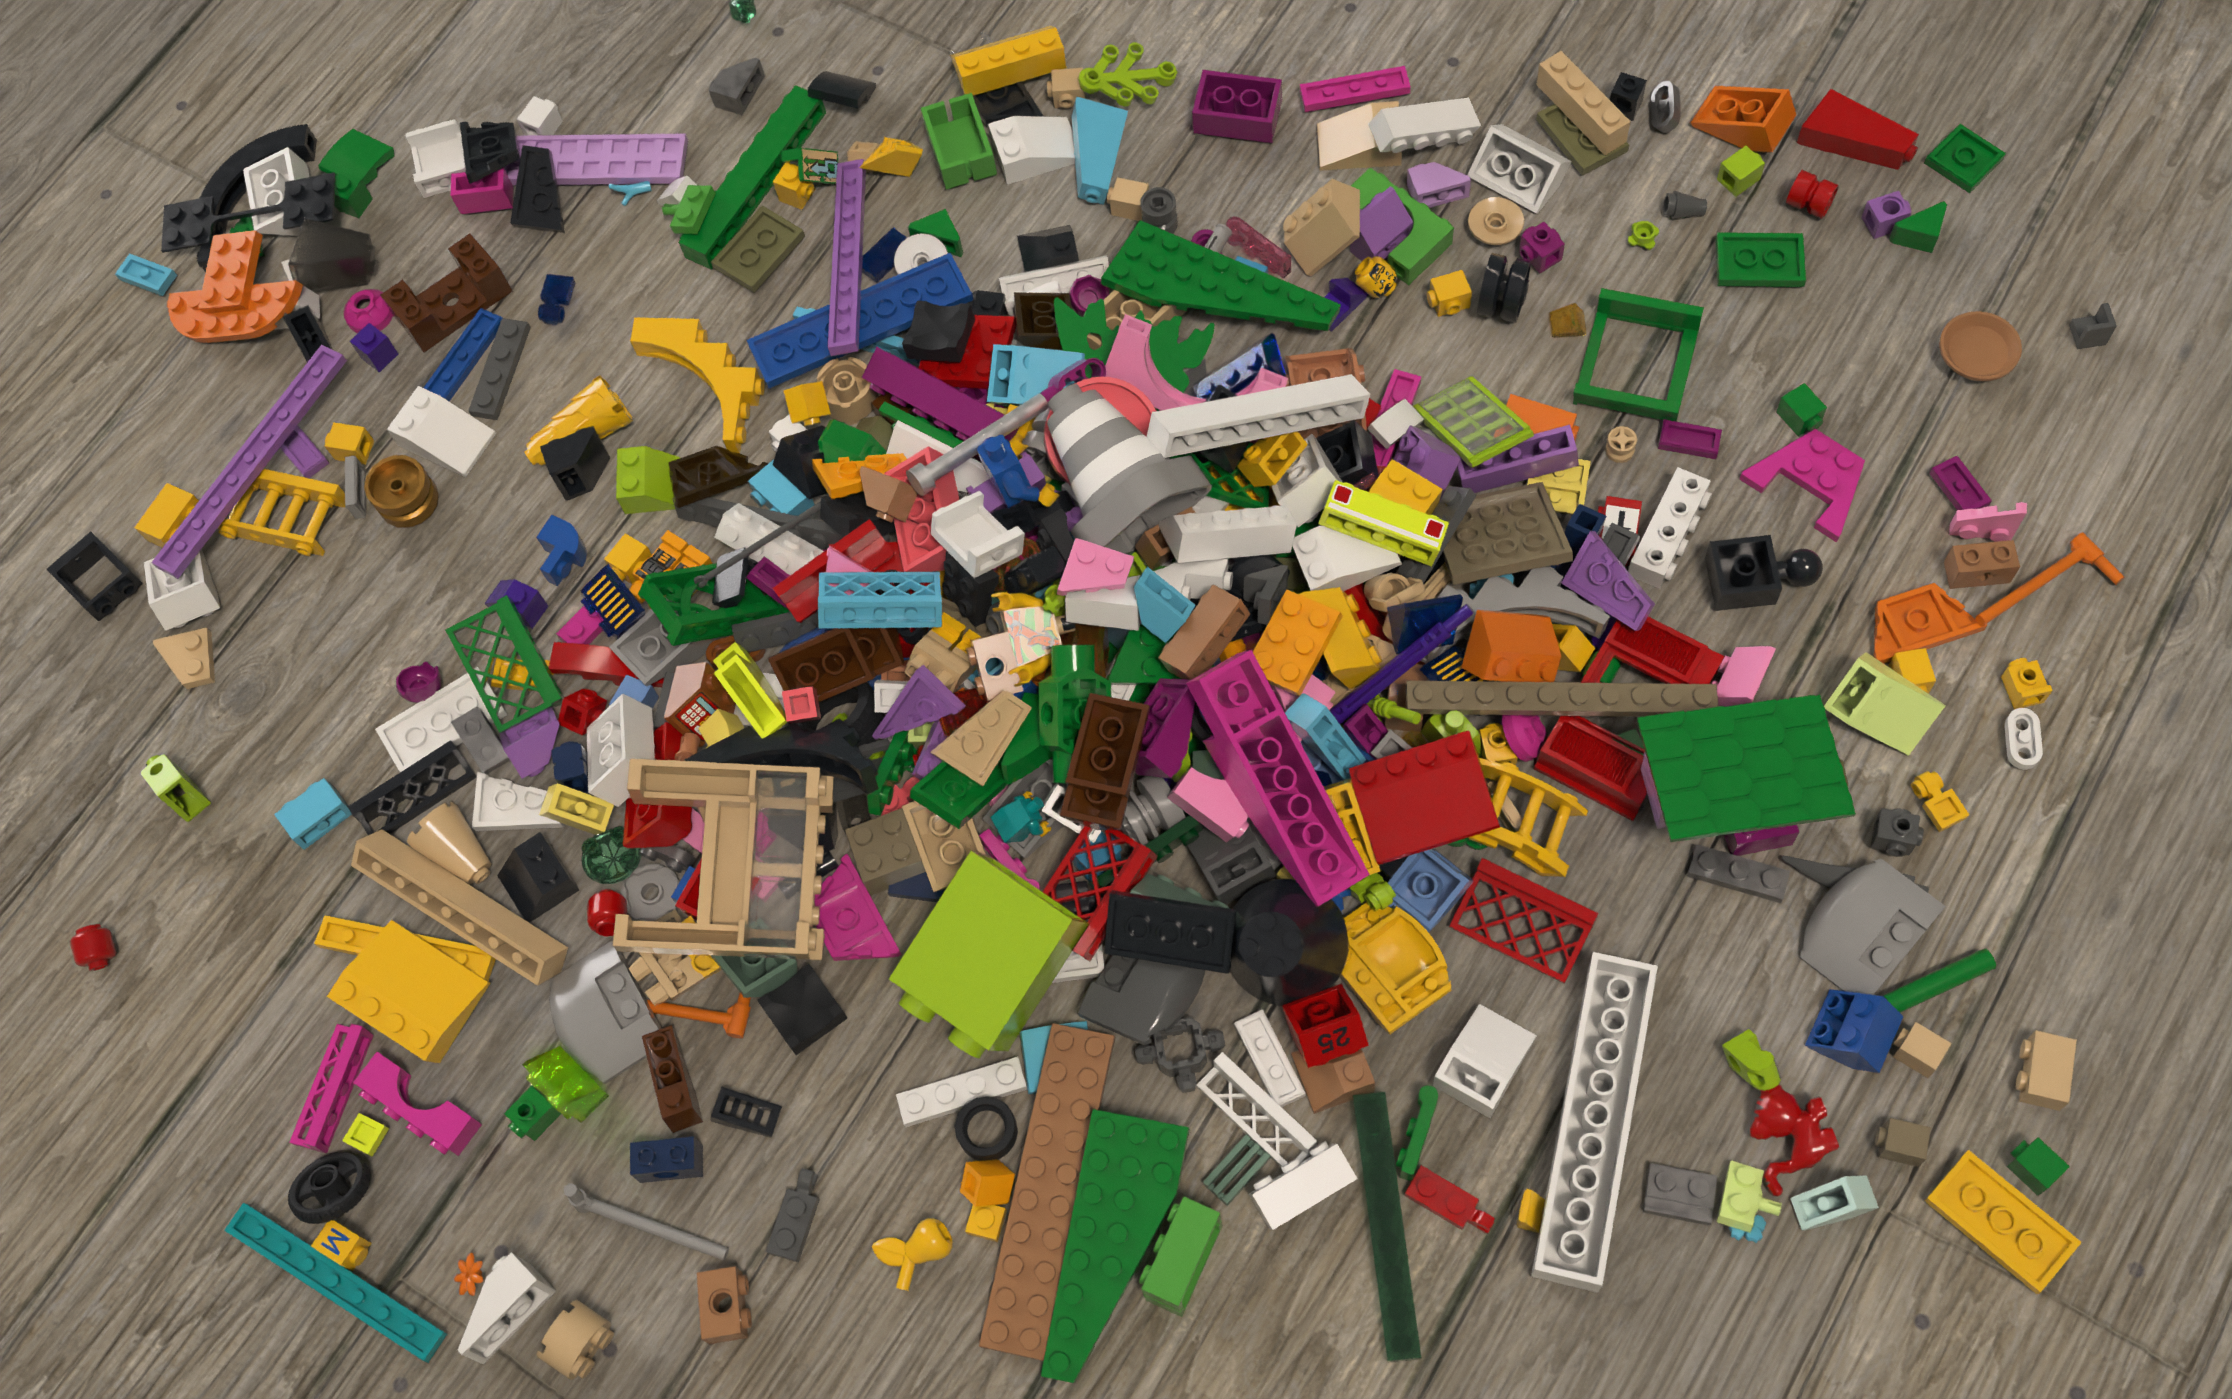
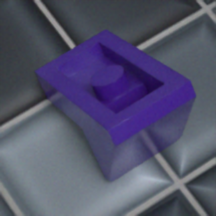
(1348, 295)

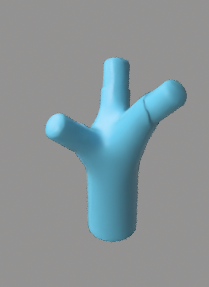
(631, 190)

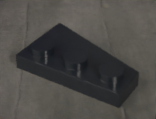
(536, 192)

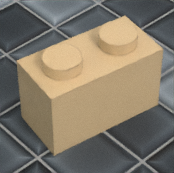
(2046, 1070)

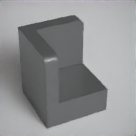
(2093, 330)

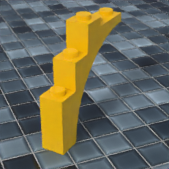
(686, 344)

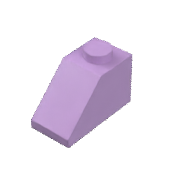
(1437, 184)

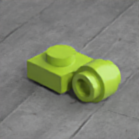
(1374, 891)

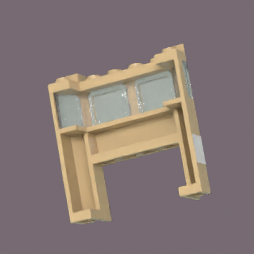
(754, 861)

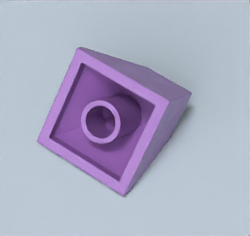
(531, 743)

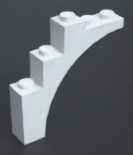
(1119, 606)

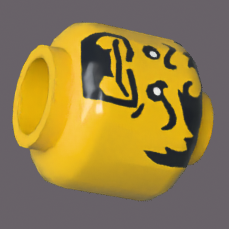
(1376, 277)

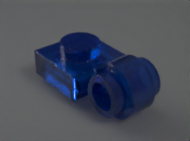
(555, 291)

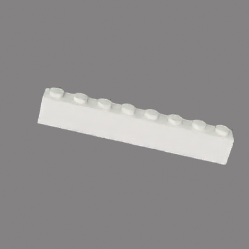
(1257, 415)

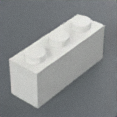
(1302, 1184)

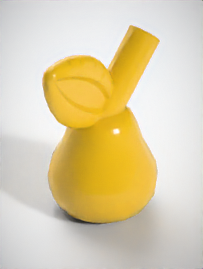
(928, 1243)

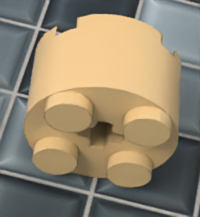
(846, 390)
(575, 1340)

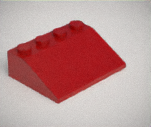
(1424, 797)

